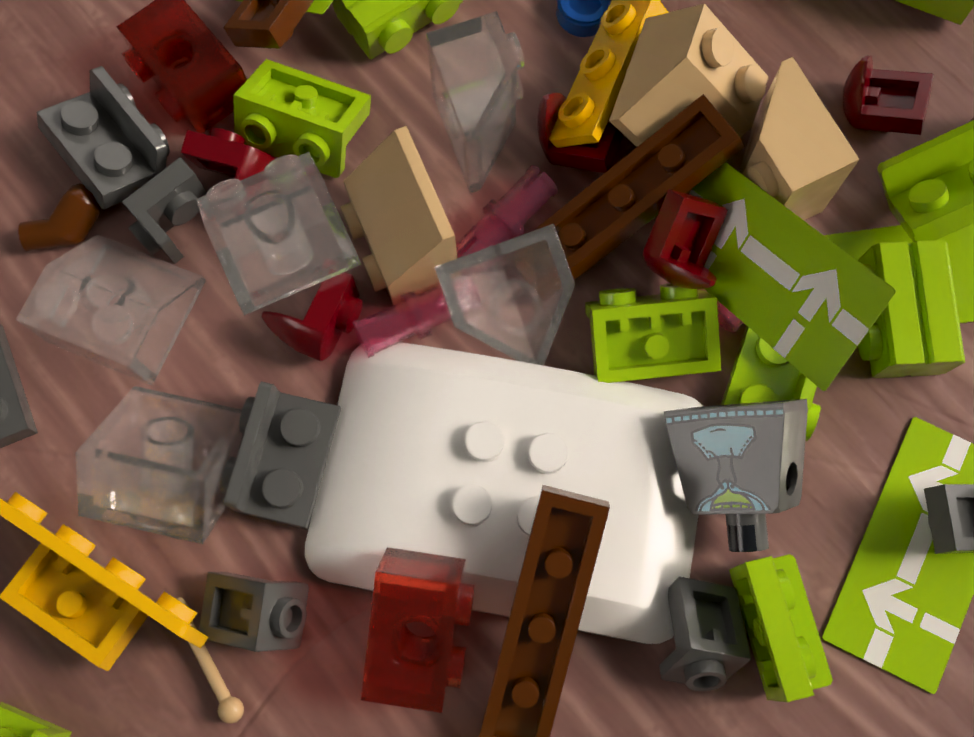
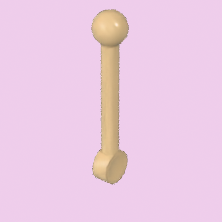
(230, 707)

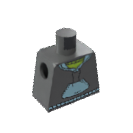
(740, 463)

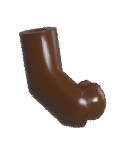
(67, 224)

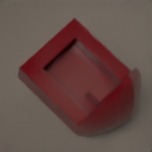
(886, 98)
(224, 153)
(591, 156)
(684, 240)
(327, 317)

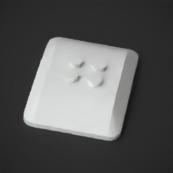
(452, 462)

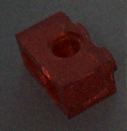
(173, 34)
(408, 667)

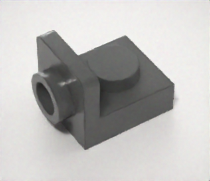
(162, 204)
(253, 612)
(706, 635)

